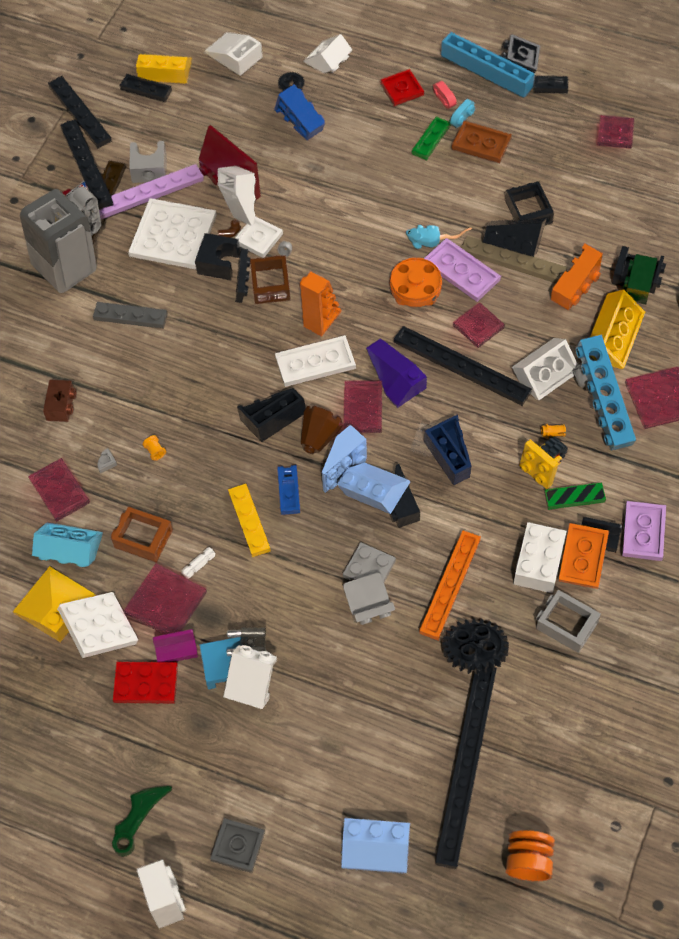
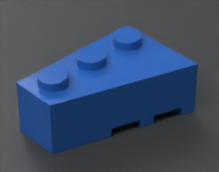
(299, 112)

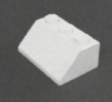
(546, 367)

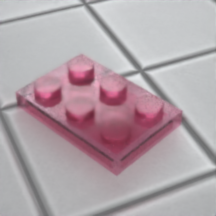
(363, 406)
(58, 489)

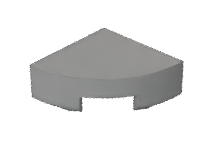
(106, 461)

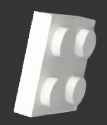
(260, 237)

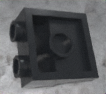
(521, 52)

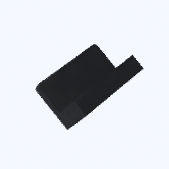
(613, 528)

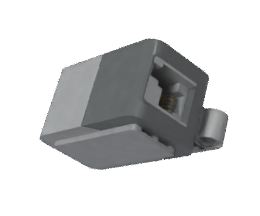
(60, 236)

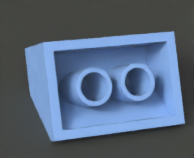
(373, 486)
(375, 845)

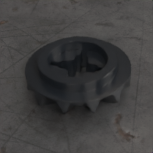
(286, 78)

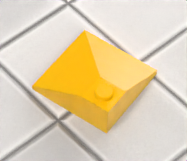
(43, 599)

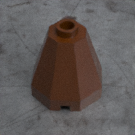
(318, 429)

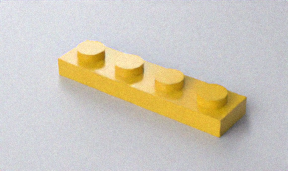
(249, 520)

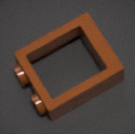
(154, 551)

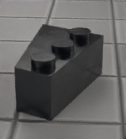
(516, 235)
(272, 414)

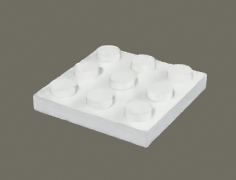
(97, 624)

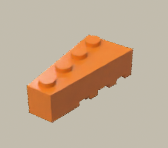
(318, 303)

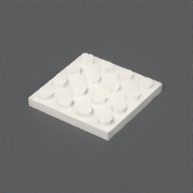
(171, 233)

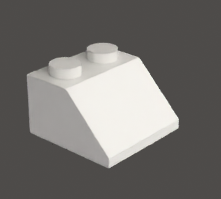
(329, 54)

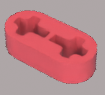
(444, 94)

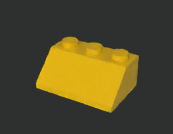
(163, 68)

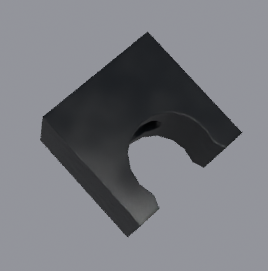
(210, 253)

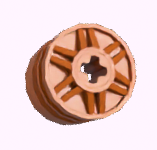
(530, 855)

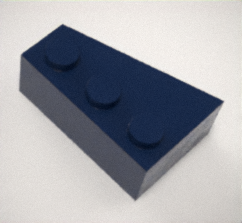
(449, 449)

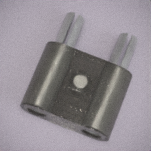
(250, 636)

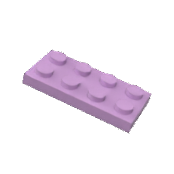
(463, 270)

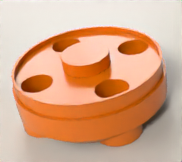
(418, 280)

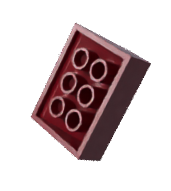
(221, 152)

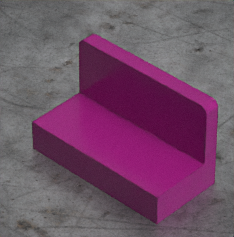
(175, 646)

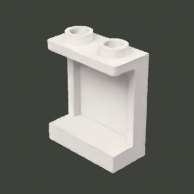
(249, 676)

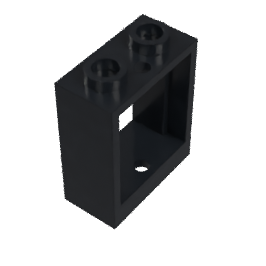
(529, 190)

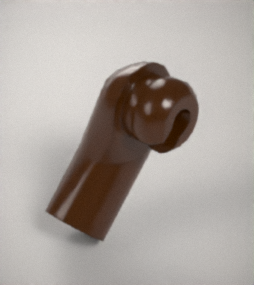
(232, 230)

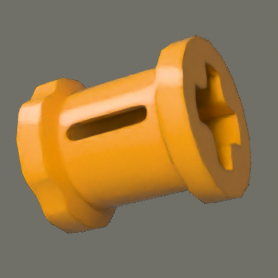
(154, 448)

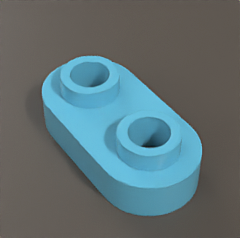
(465, 109)

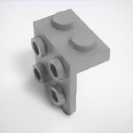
(368, 598)

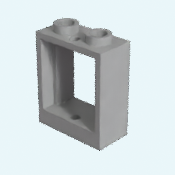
(559, 634)

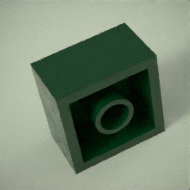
(640, 277)

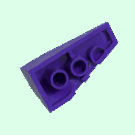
(398, 374)

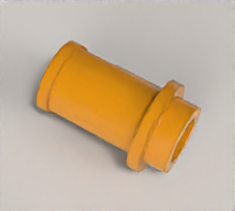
(553, 430)

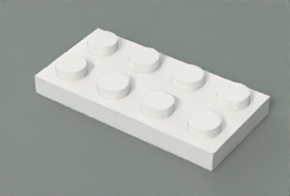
(315, 361)

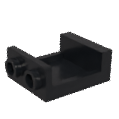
(623, 265)

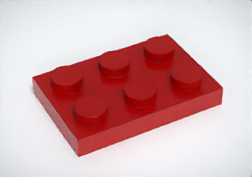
(145, 682)

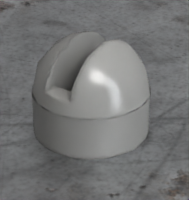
(281, 248)

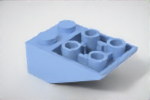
(347, 451)

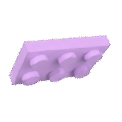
(644, 531)

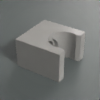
(148, 167)

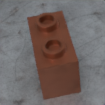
(59, 400)

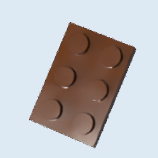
(481, 141)

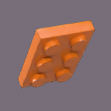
(583, 556)

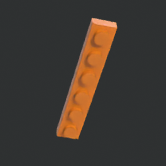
(450, 585)

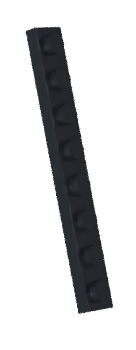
(86, 163)
(463, 365)

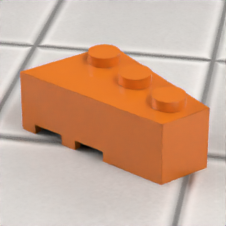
(578, 279)

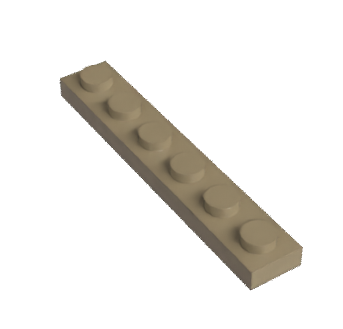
(514, 260)

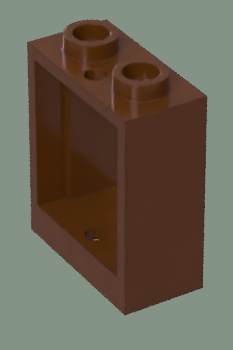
(270, 293)

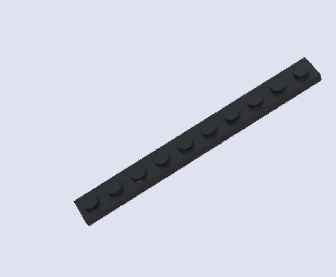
(465, 770)

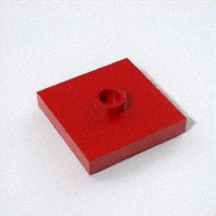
(402, 87)

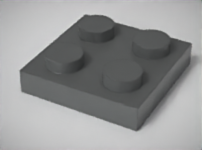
(237, 845)

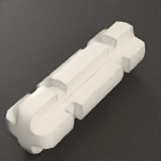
(198, 563)

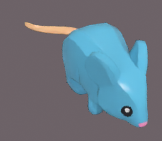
(428, 236)

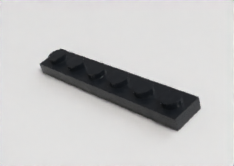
(80, 112)

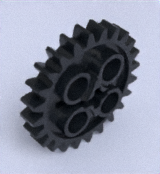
(475, 646)

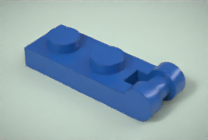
(288, 490)

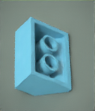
(66, 544)

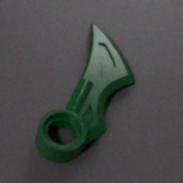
(141, 805)

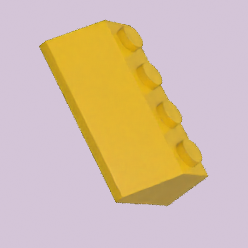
(618, 325)

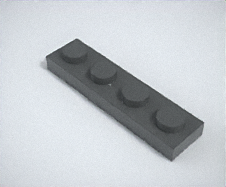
(130, 315)

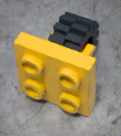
(543, 460)

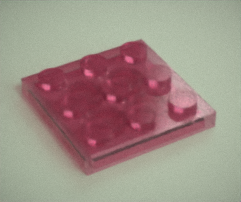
(656, 397)
(165, 601)

